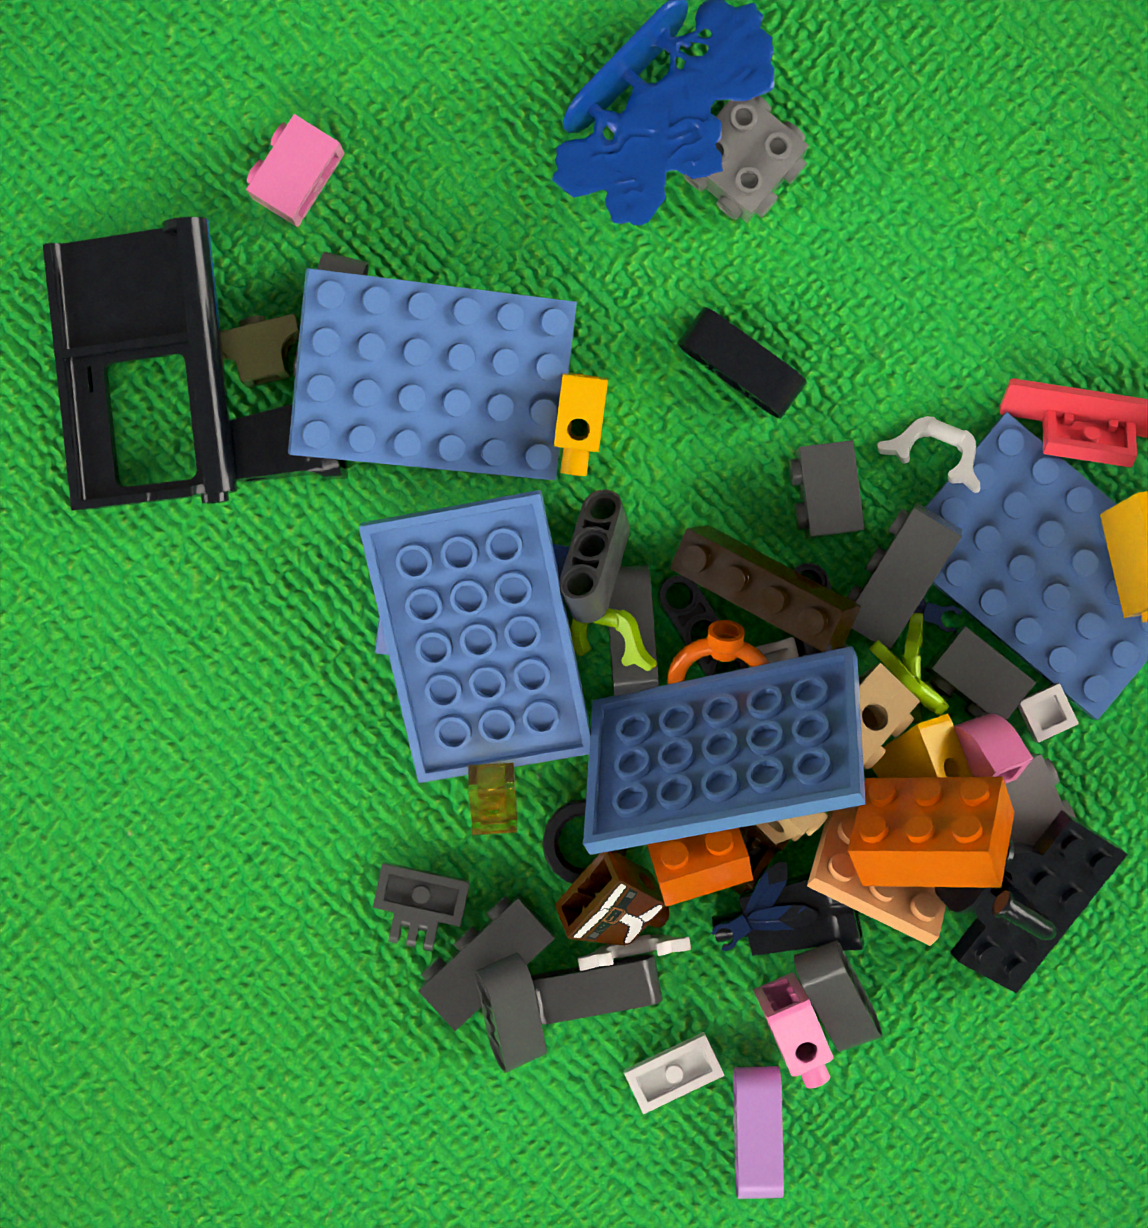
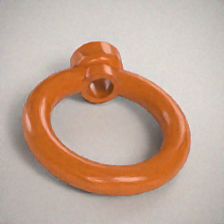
(723, 643)

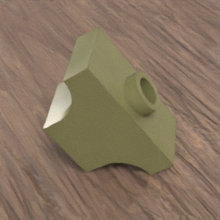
(261, 348)

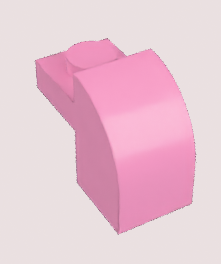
(993, 747)

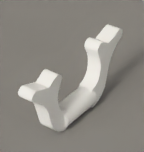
(954, 436)
(642, 944)

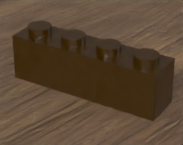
(765, 587)

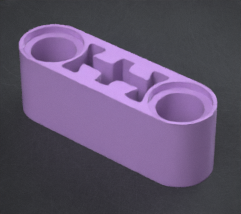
(758, 1132)

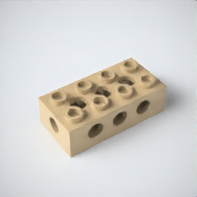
(884, 712)

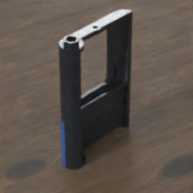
(128, 303)

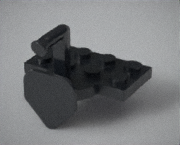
(1037, 902)

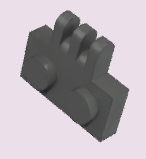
(420, 901)

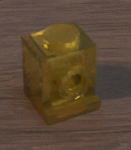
(492, 798)

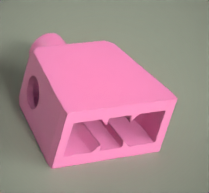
(795, 1029)

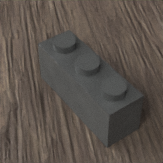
(902, 573)
(512, 929)

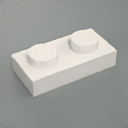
(673, 1072)

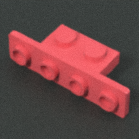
(1080, 421)

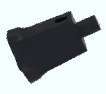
(262, 450)
(833, 922)

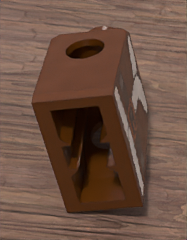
(612, 902)

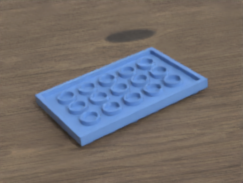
(429, 375)
(1040, 567)
(477, 635)
(725, 752)

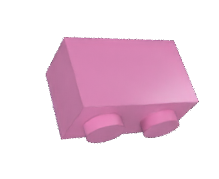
(294, 169)

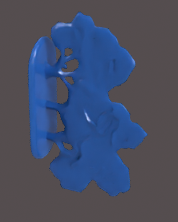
(664, 121)

